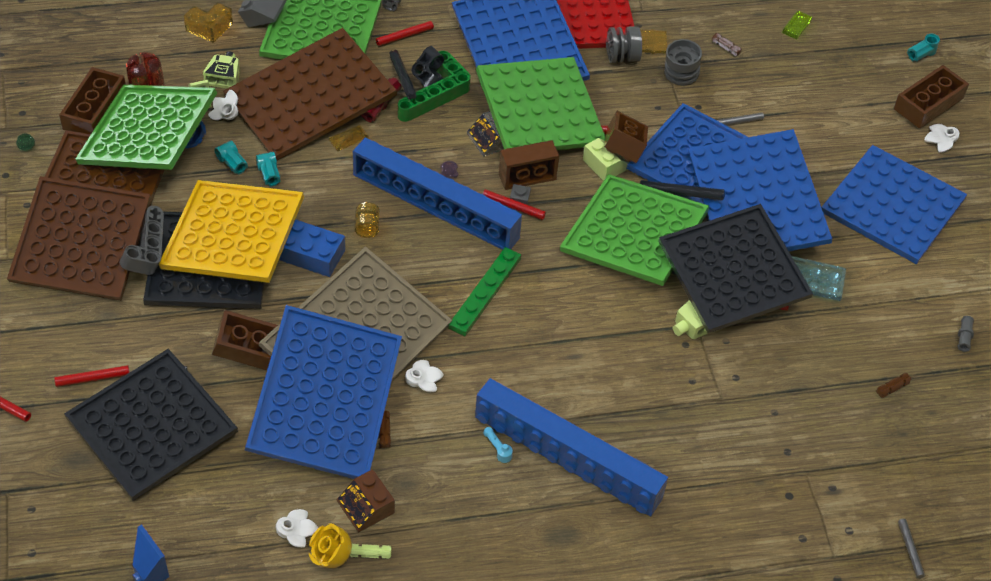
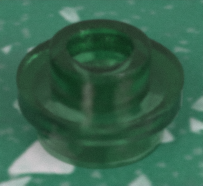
(25, 141)

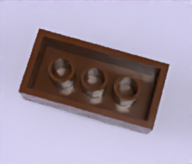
(931, 96)
(91, 100)

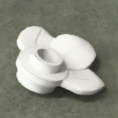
(223, 106)
(942, 136)
(423, 376)
(298, 527)

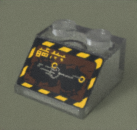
(485, 135)

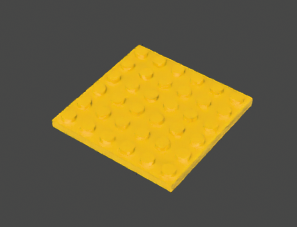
(232, 231)

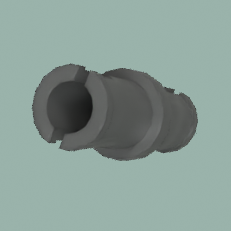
(965, 333)

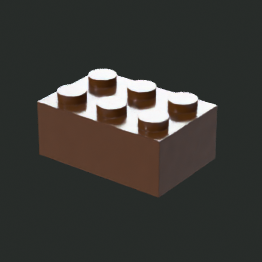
(626, 137)
(528, 164)
(240, 338)

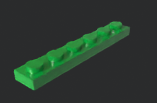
(484, 291)

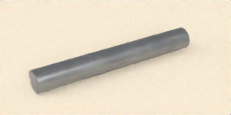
(741, 119)
(911, 548)

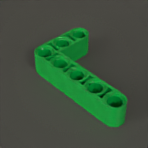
(455, 84)

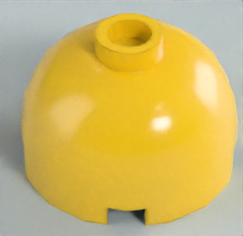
(330, 546)

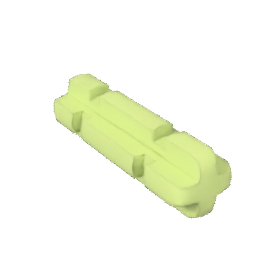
(371, 551)

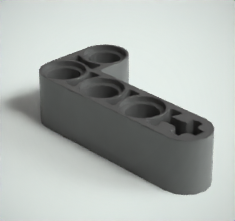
(147, 256)

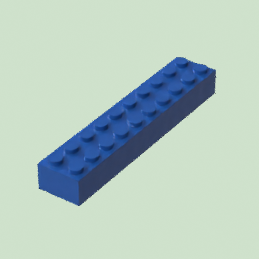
(437, 194)
(570, 447)

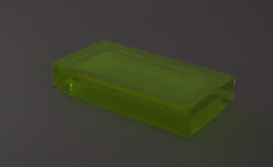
(797, 25)

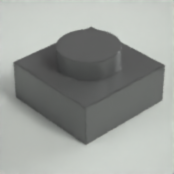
(520, 193)

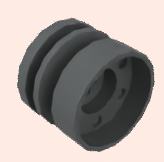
(624, 44)
(682, 62)

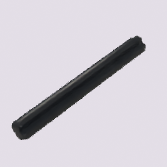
(402, 74)
(686, 190)

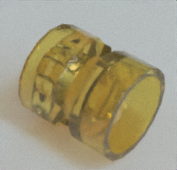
(367, 220)

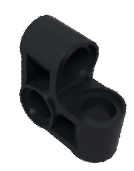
(426, 66)

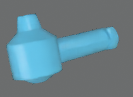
(504, 451)

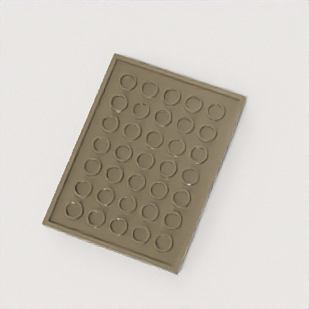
(377, 298)

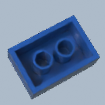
(313, 248)

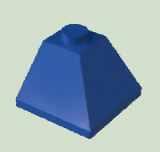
(148, 559)

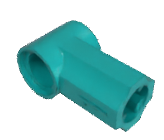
(924, 48)
(229, 154)
(268, 166)

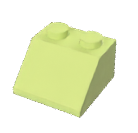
(603, 161)

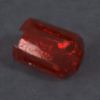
(147, 72)

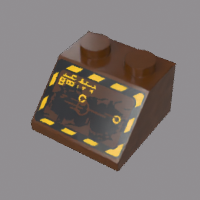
(366, 501)

